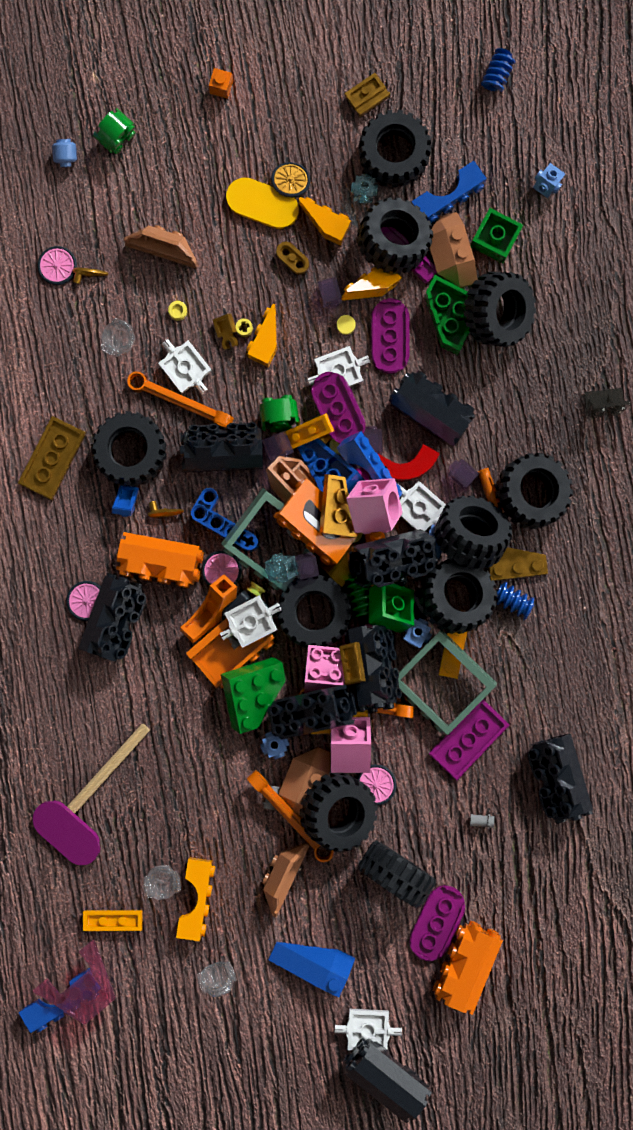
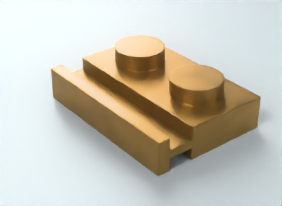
(367, 94)

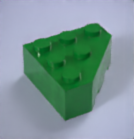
(447, 314)
(251, 692)

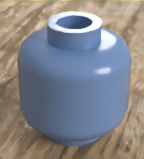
(64, 152)

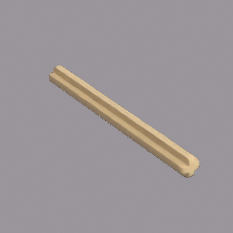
(108, 768)

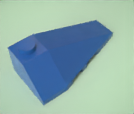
(324, 461)
(319, 966)

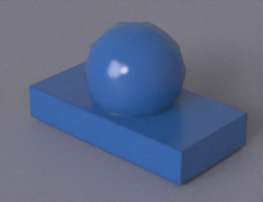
(125, 501)

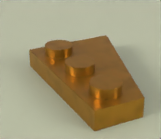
(335, 510)
(518, 564)

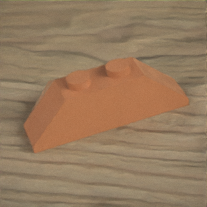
(162, 244)
(452, 251)
(285, 474)
(301, 774)
(282, 876)

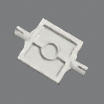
(343, 363)
(185, 366)
(420, 506)
(250, 621)
(368, 1024)

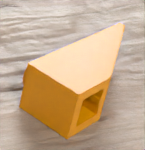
(329, 224)
(372, 285)
(265, 343)

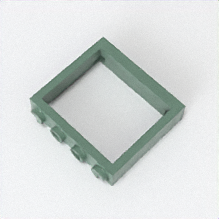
(239, 528)
(467, 661)

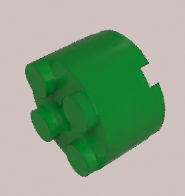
(114, 131)
(278, 413)

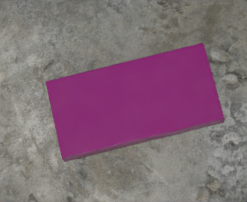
(469, 740)

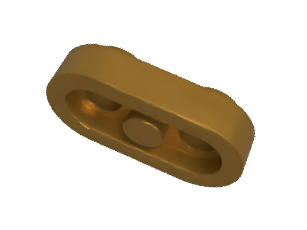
(293, 258)

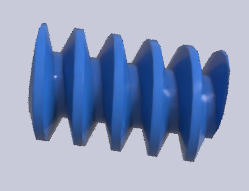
(497, 70)
(514, 600)

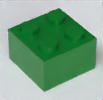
(496, 235)
(391, 607)

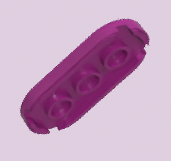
(390, 336)
(334, 396)
(66, 832)
(437, 923)

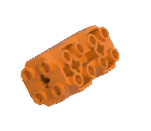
(159, 559)
(468, 967)

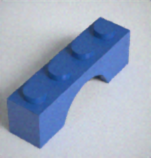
(469, 179)
(358, 451)
(39, 1013)

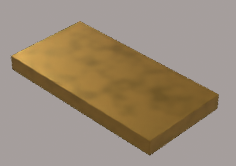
(52, 458)

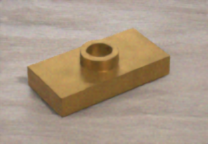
(352, 663)

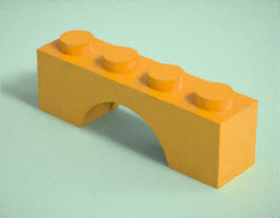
(191, 924)

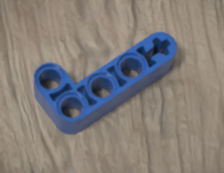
(226, 524)

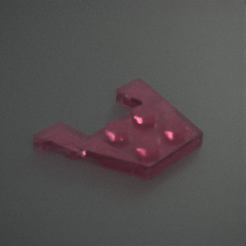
(87, 994)

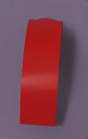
(414, 469)

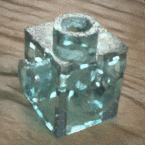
(364, 195)
(281, 568)

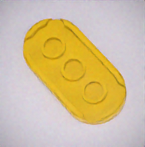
(261, 203)

